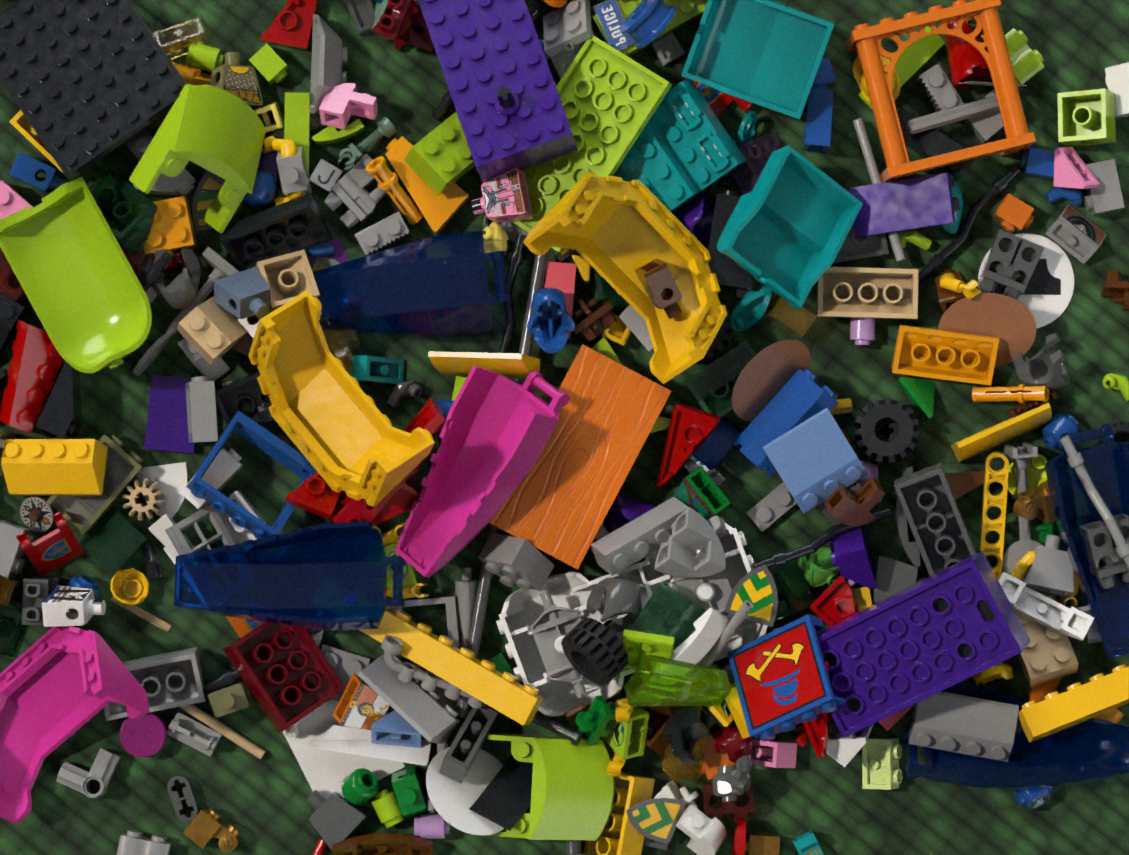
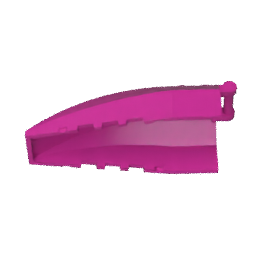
(483, 456)

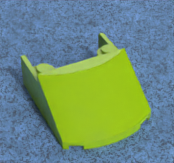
(213, 132)
(568, 790)

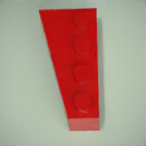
(30, 377)

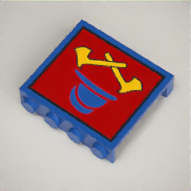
(783, 679)

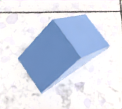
(395, 731)

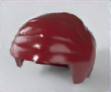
(731, 741)

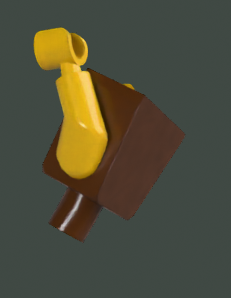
(952, 288)

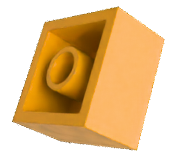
(171, 227)

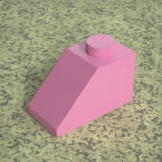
(774, 753)

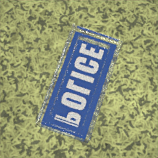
(611, 19)

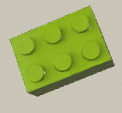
(442, 155)

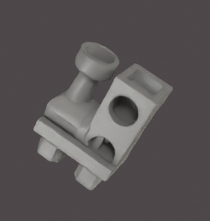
(352, 193)

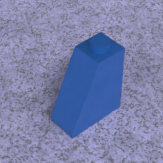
(818, 119)

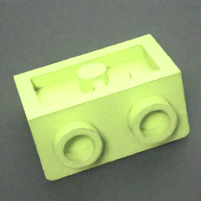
(881, 764)

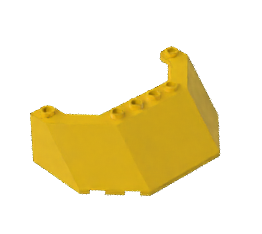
(621, 229)
(327, 409)

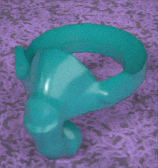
(746, 136)

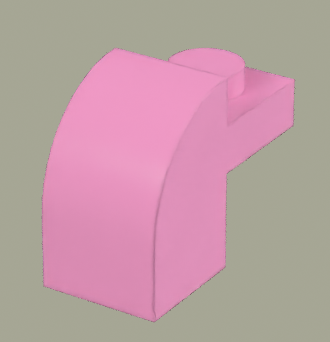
(343, 102)

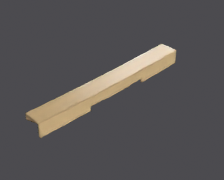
(145, 615)

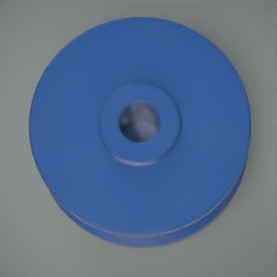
(647, 21)

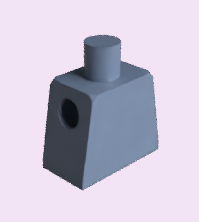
(243, 294)

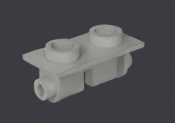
(194, 734)

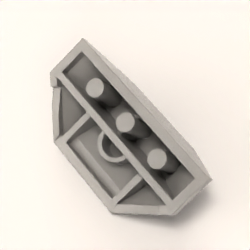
(326, 63)

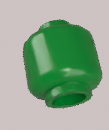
(360, 786)

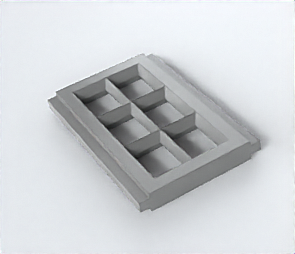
(218, 521)

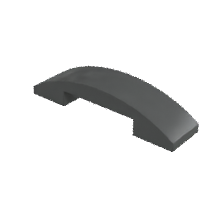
(910, 548)

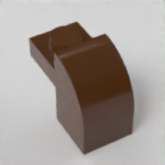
(855, 509)

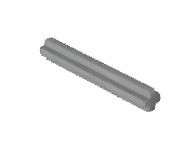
(952, 115)

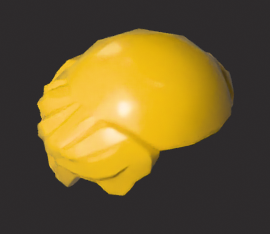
(995, 672)

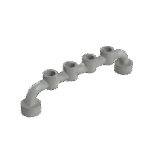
(408, 671)

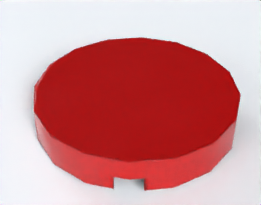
(739, 837)

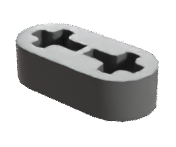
(177, 801)

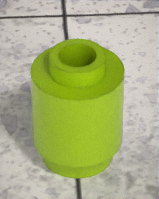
(204, 57)
(387, 808)

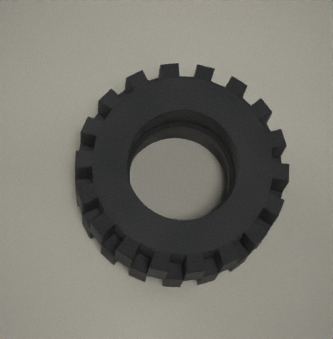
(595, 651)

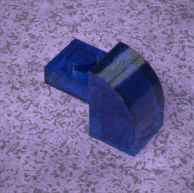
(717, 443)

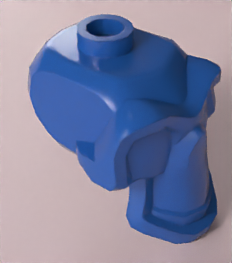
(550, 320)

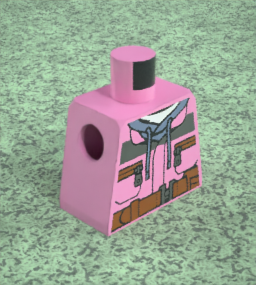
(505, 198)

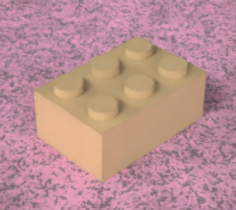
(1047, 654)

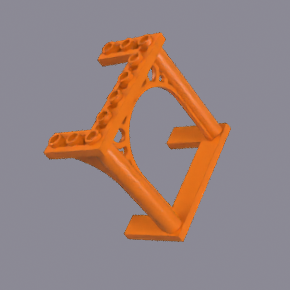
(867, 45)

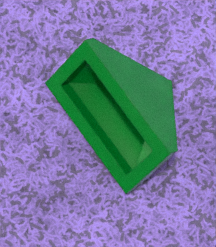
(920, 393)

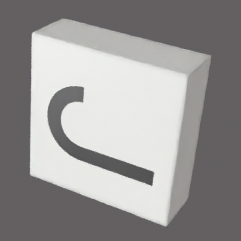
(325, 175)

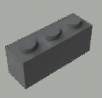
(468, 743)

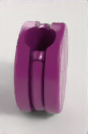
(144, 736)

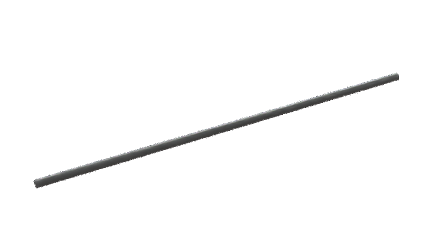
(486, 576)

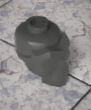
(732, 779)

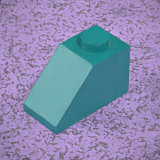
(377, 369)

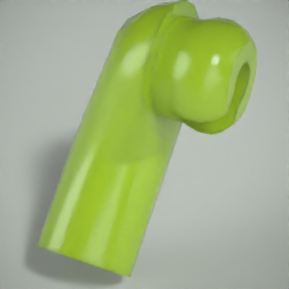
(915, 238)
(1117, 382)

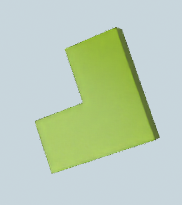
(642, 644)

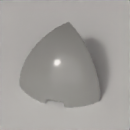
(691, 549)

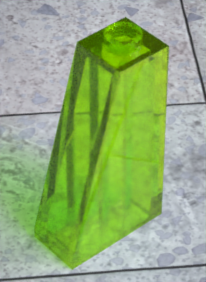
(676, 683)

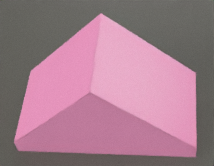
(1071, 170)

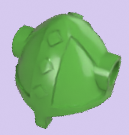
(818, 568)

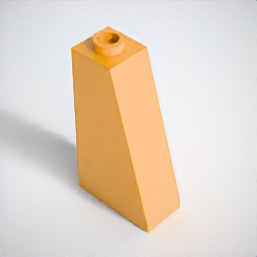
(435, 208)

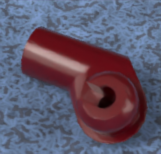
(176, 262)

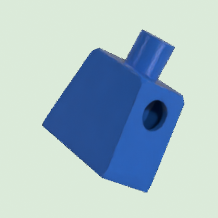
(25, 169)

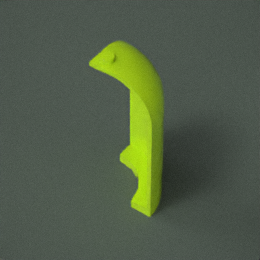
(77, 278)

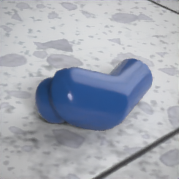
(1071, 194)

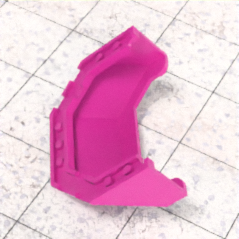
(51, 696)

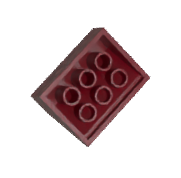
(284, 671)

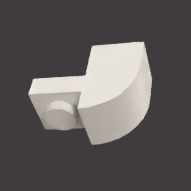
(704, 832)

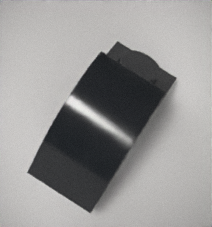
(684, 728)

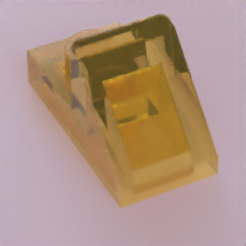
(341, 343)

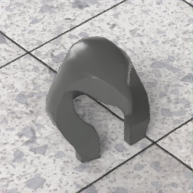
(183, 289)
(1044, 367)
(621, 599)

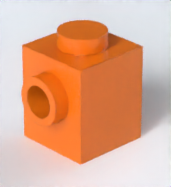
(1014, 214)

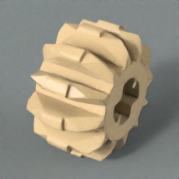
(145, 490)

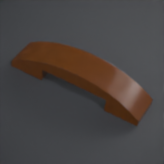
(383, 845)

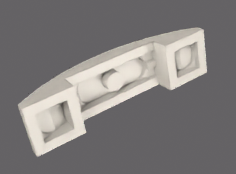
(1045, 610)
(698, 644)

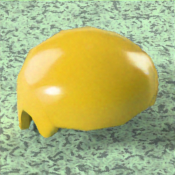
(129, 587)

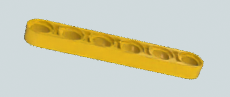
(999, 501)

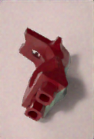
(396, 24)

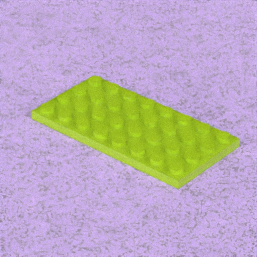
(607, 108)

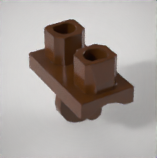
(1116, 289)
(604, 313)

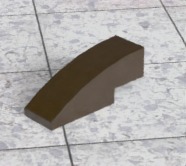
(10, 590)

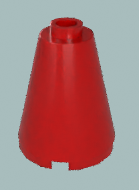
(965, 60)

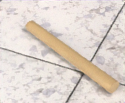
(224, 730)

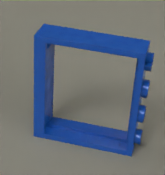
(271, 446)

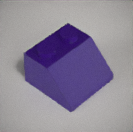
(853, 557)

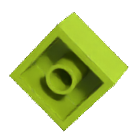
(1086, 117)

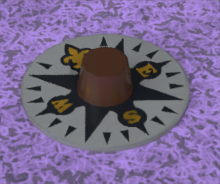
(36, 514)

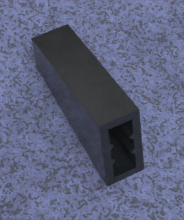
(932, 143)
(727, 271)

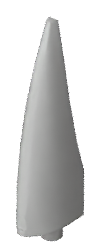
(465, 600)

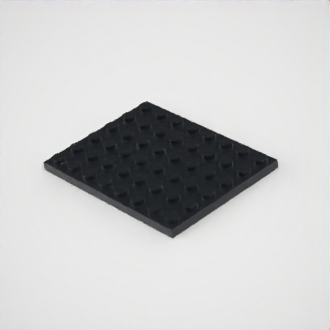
(84, 75)

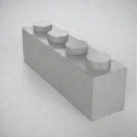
(637, 537)

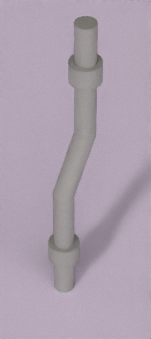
(1076, 460)

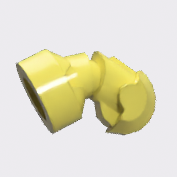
(495, 238)

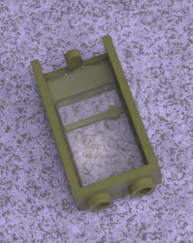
(120, 471)

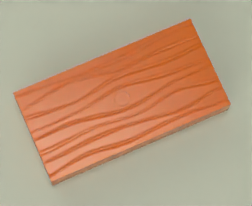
(585, 457)

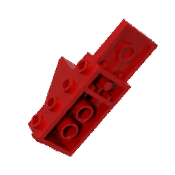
(402, 495)

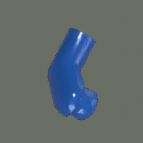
(321, 250)

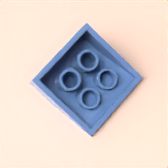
(814, 460)

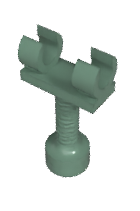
(354, 153)

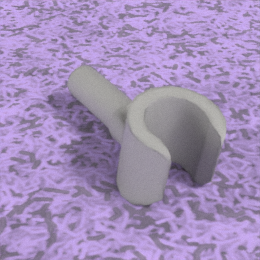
(717, 524)

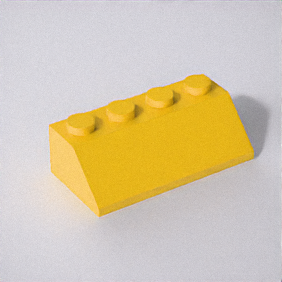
(54, 466)
(619, 833)

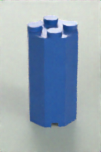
(790, 407)

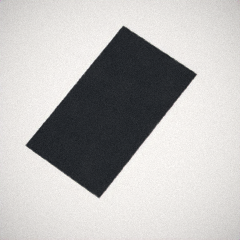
(506, 795)

